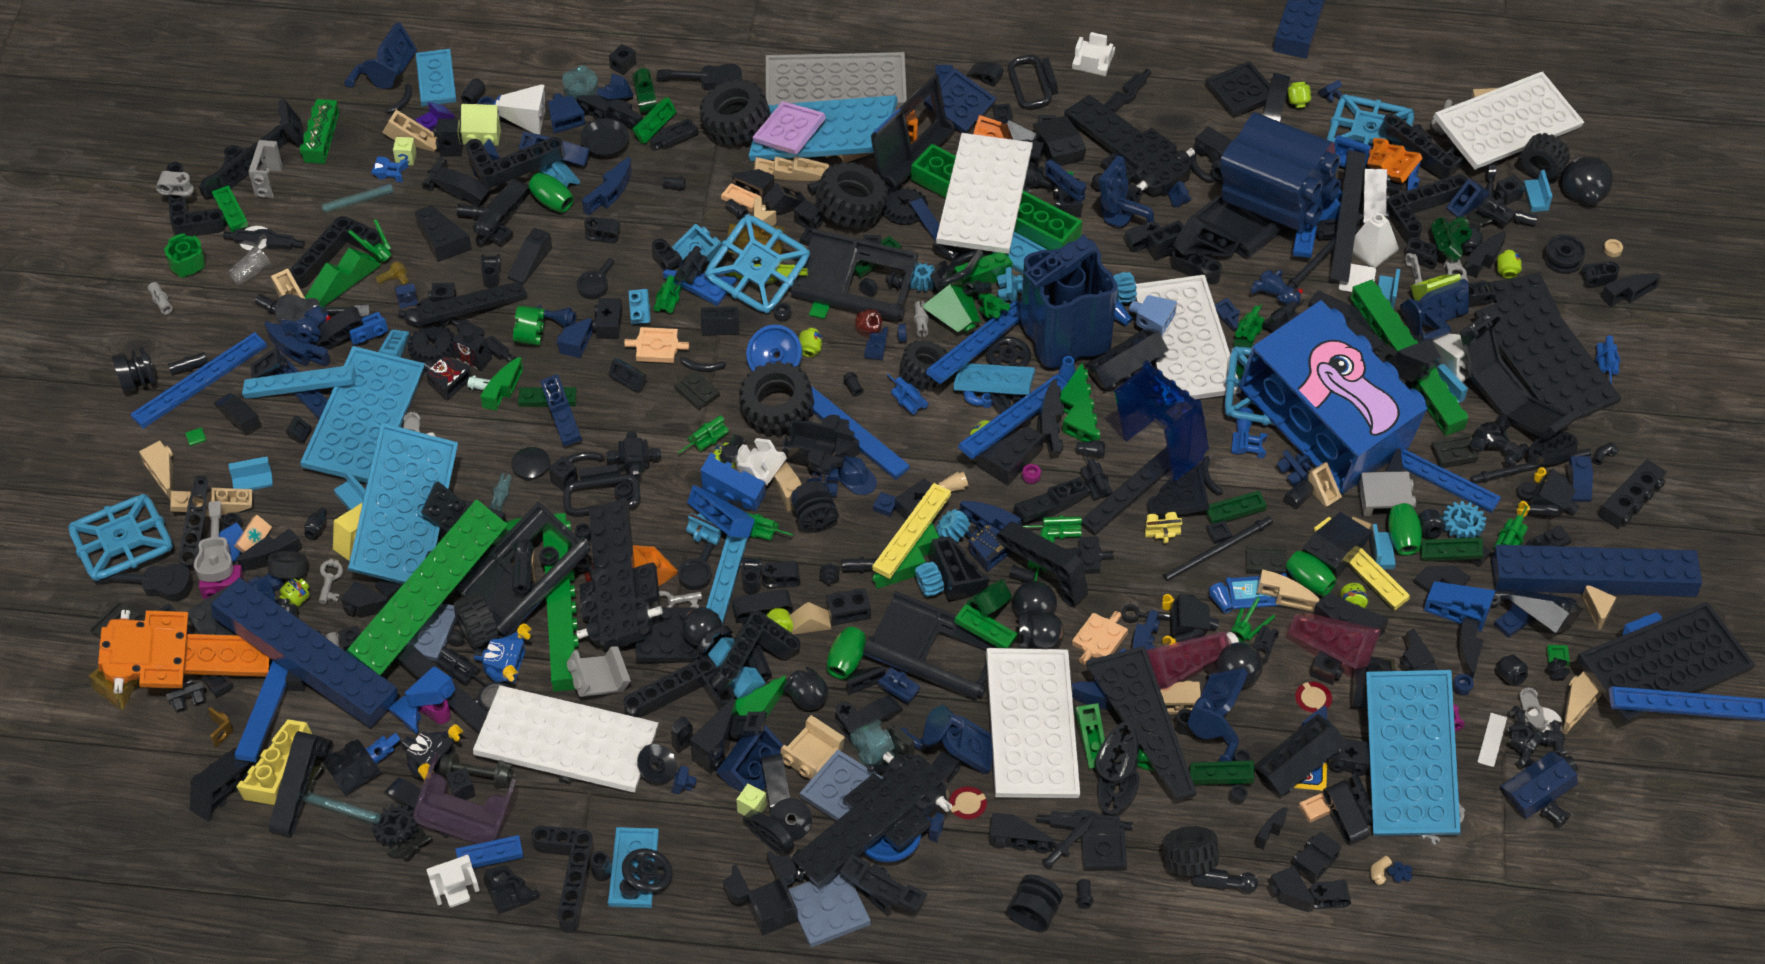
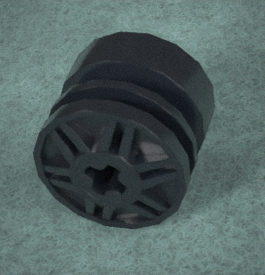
(133, 370)
(814, 506)
(1035, 903)

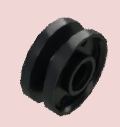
(1564, 254)

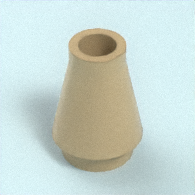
(955, 482)

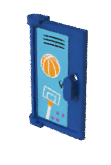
(1244, 592)

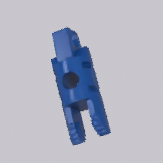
(383, 746)

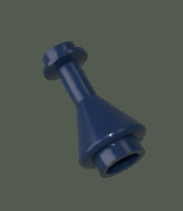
(564, 317)

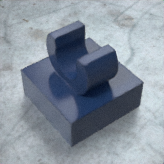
(1331, 89)
(1179, 194)
(683, 781)
(936, 827)

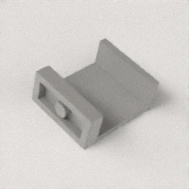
(1385, 490)
(599, 674)

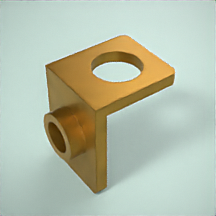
(222, 720)

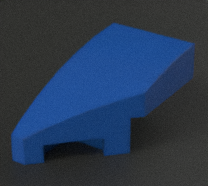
(1413, 181)
(406, 713)

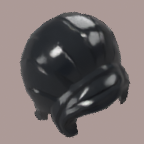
(806, 689)

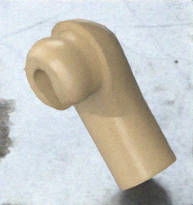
(1378, 868)

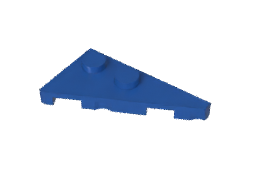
(704, 287)

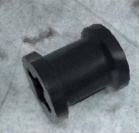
(1556, 814)

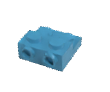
(698, 237)

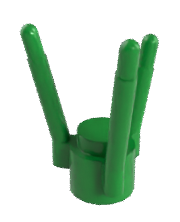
(379, 251)
(1243, 629)

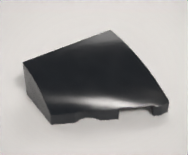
(507, 889)

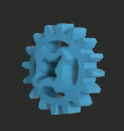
(1464, 520)

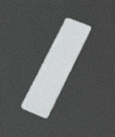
(1492, 739)

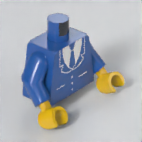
(504, 655)

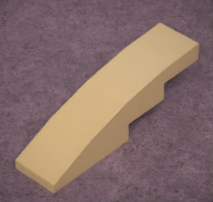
(796, 170)

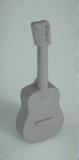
(213, 559)

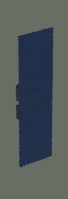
(926, 216)

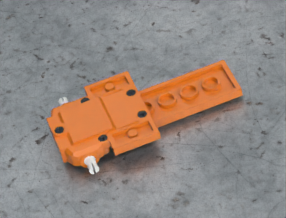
(162, 652)

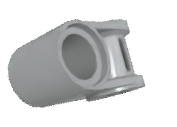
(173, 182)

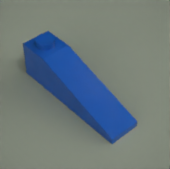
(721, 513)

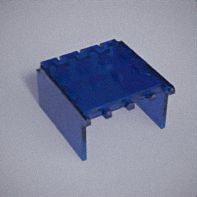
(1155, 396)

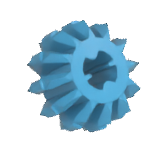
(922, 279)
(1125, 287)
(953, 524)
(929, 579)

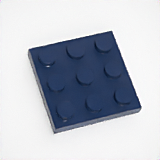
(962, 100)

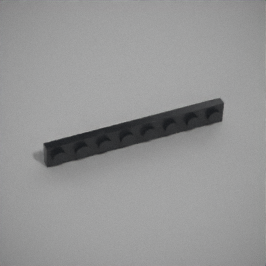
(1127, 493)

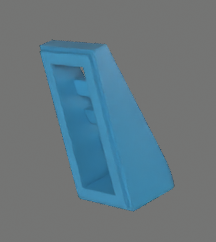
(395, 346)

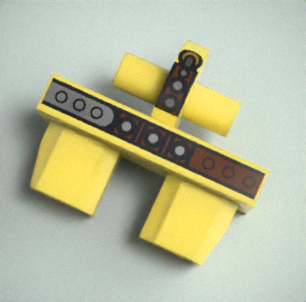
(1163, 528)

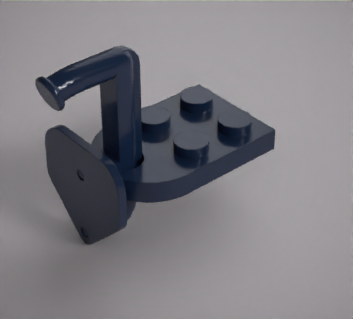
(391, 59)
(1113, 202)
(1437, 308)
(1215, 701)
(959, 737)

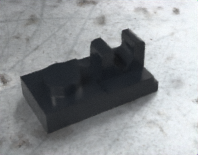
(268, 363)
(627, 374)
(1553, 537)

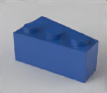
(731, 484)
(1459, 601)

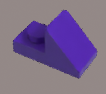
(435, 112)

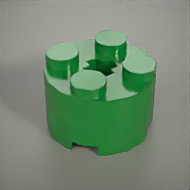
(184, 255)
(528, 325)

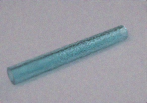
(356, 198)
(342, 807)

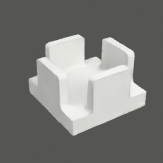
(1093, 55)
(761, 461)
(451, 879)

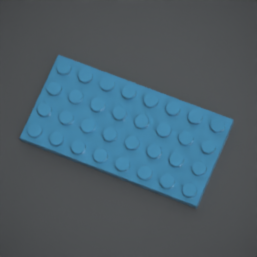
(843, 131)
(354, 412)
(390, 529)
(1412, 753)

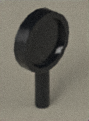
(594, 283)
(696, 573)

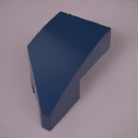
(1228, 313)
(876, 345)

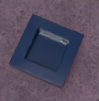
(884, 504)

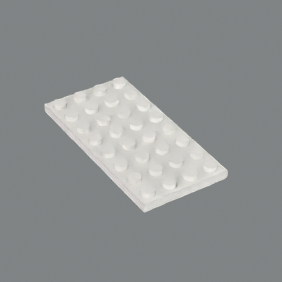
(1506, 119)
(984, 193)
(1195, 338)
(1032, 723)
(565, 738)

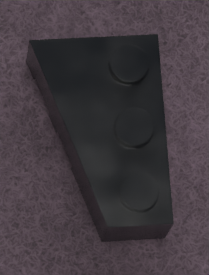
(441, 234)
(1341, 609)

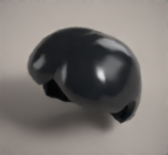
(1587, 179)

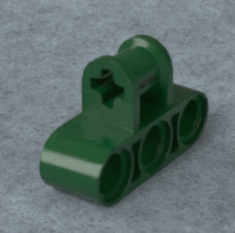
(644, 90)
(1450, 236)
(991, 598)

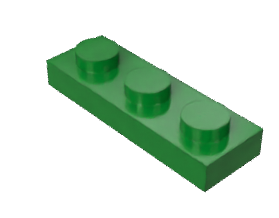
(654, 120)
(228, 204)
(985, 627)

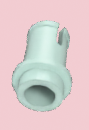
(477, 383)

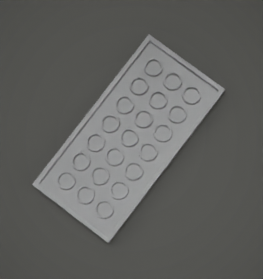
(834, 77)

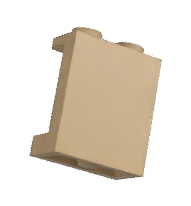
(812, 747)

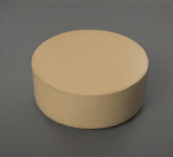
(1613, 248)

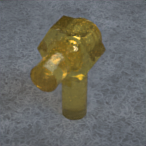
(397, 271)

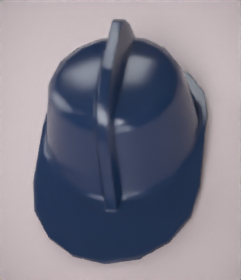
(857, 476)

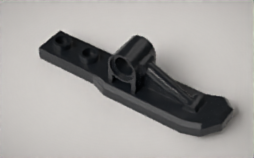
(237, 164)

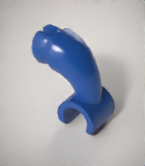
(985, 401)

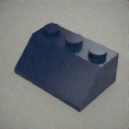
(744, 761)
(1540, 784)

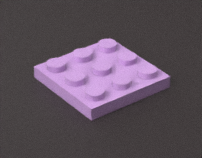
(789, 127)

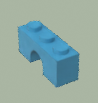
(747, 678)

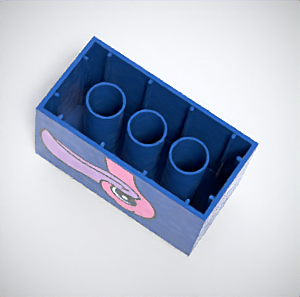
(1332, 395)

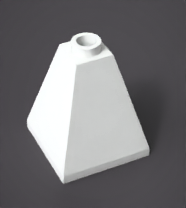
(524, 108)
(1375, 241)
(1452, 355)

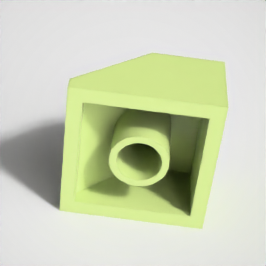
(480, 123)

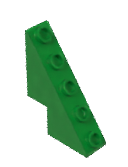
(337, 279)
(1077, 404)
(911, 562)

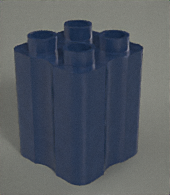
(1280, 172)
(1071, 313)

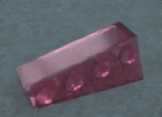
(1338, 638)
(1180, 659)

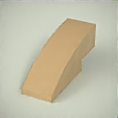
(1287, 591)

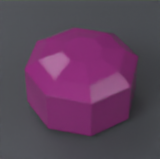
(1031, 473)

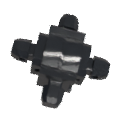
(633, 454)

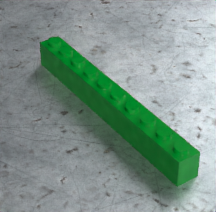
(1389, 327)
(560, 612)

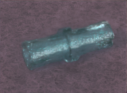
(501, 492)

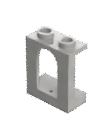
(271, 161)

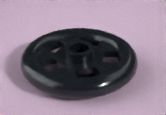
(1024, 354)
(648, 865)

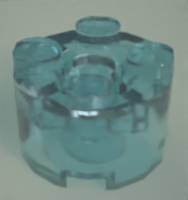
(580, 82)
(872, 742)

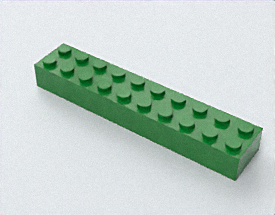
(1035, 219)
(427, 588)

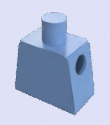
(1154, 313)

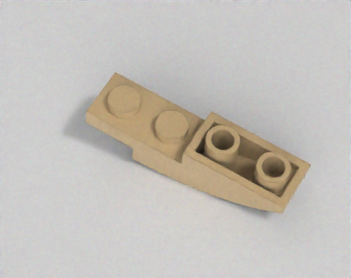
(231, 500)

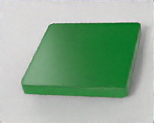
(819, 310)
(195, 436)

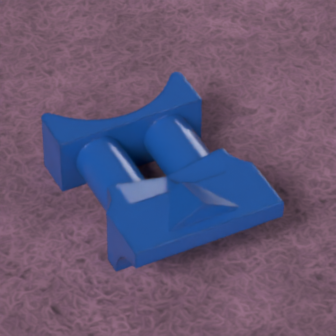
(383, 165)
(1242, 438)

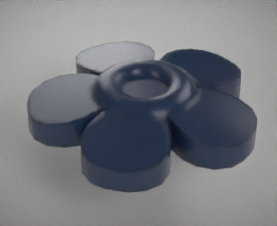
(1400, 872)

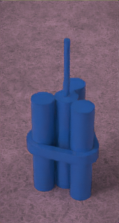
(1608, 357)
(908, 396)

